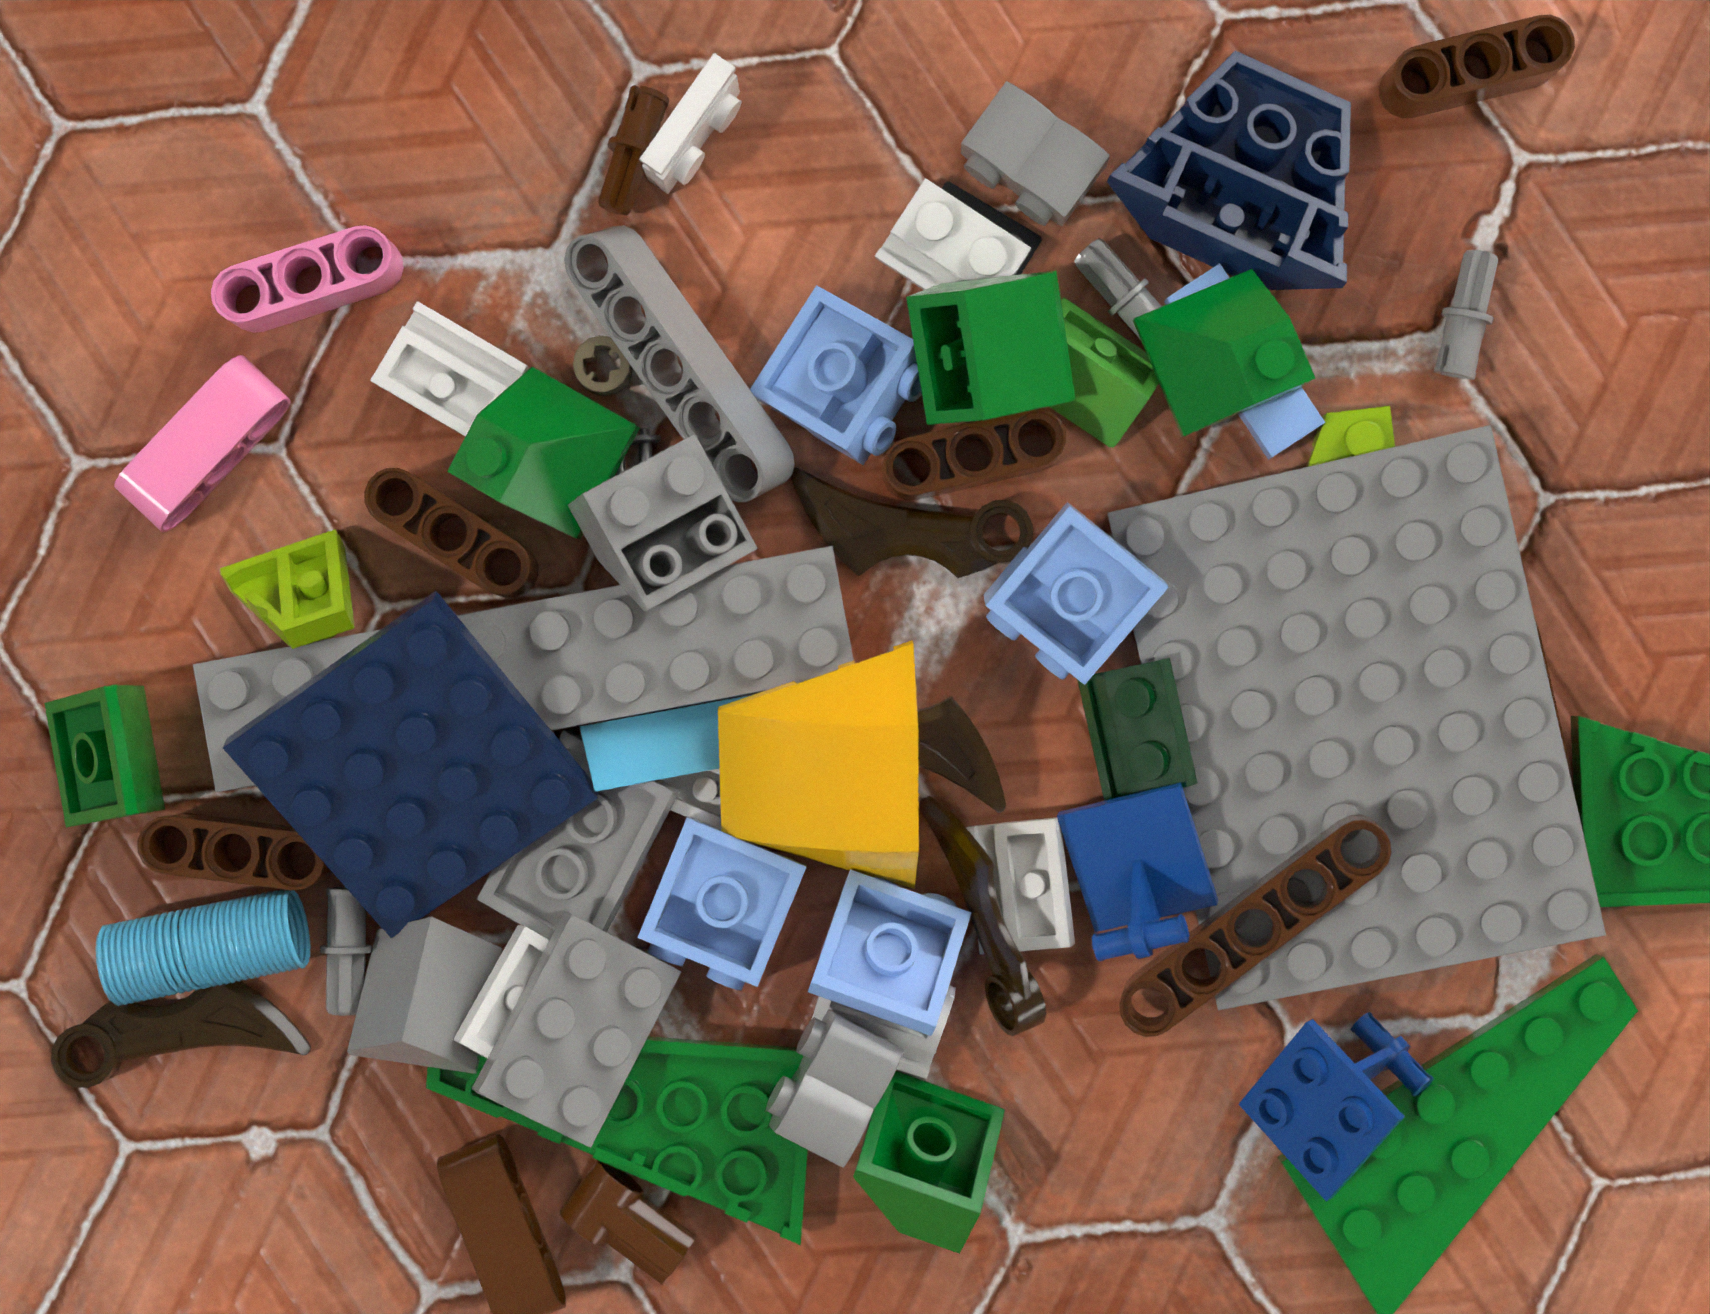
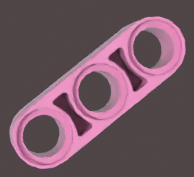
(279, 270)
(202, 443)

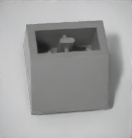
(663, 524)

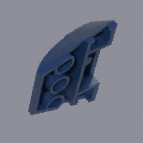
(1248, 177)

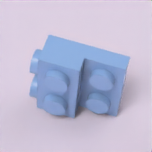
(841, 376)
(1072, 595)
(721, 904)
(890, 952)

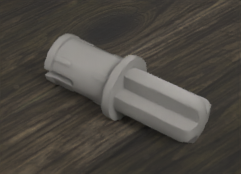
(1115, 282)
(1467, 316)
(344, 952)

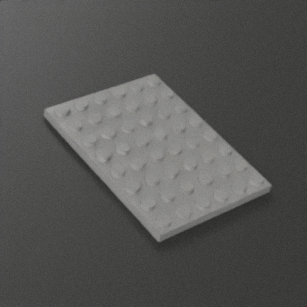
(1378, 657)

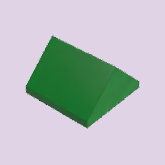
(104, 754)

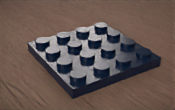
(412, 765)

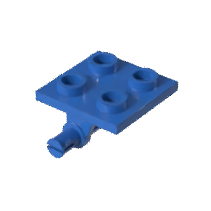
(1135, 865)
(1325, 1105)

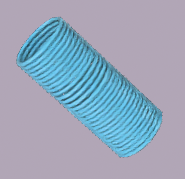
(214, 941)

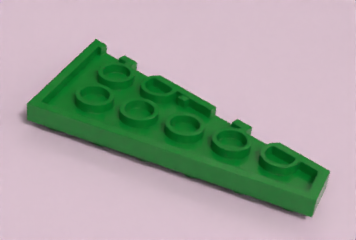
(1642, 815)
(691, 1125)
(1466, 1130)

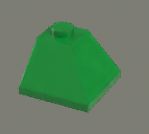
(1223, 351)
(542, 448)
(929, 1159)

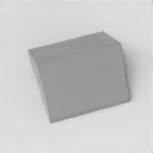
(420, 995)

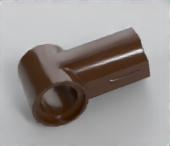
(613, 1211)

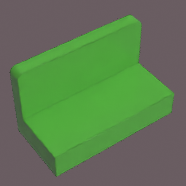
(1108, 377)

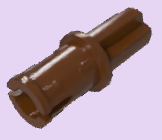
(637, 130)

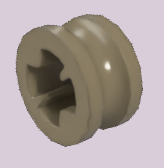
(588, 353)

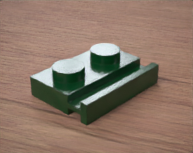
(1137, 729)

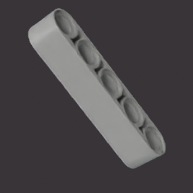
(652, 350)

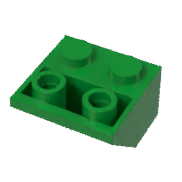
(990, 347)

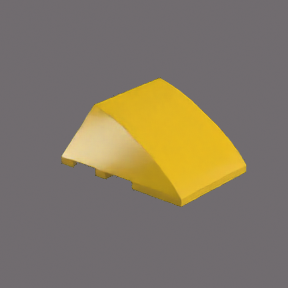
(829, 767)

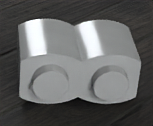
(1033, 156)
(834, 1087)

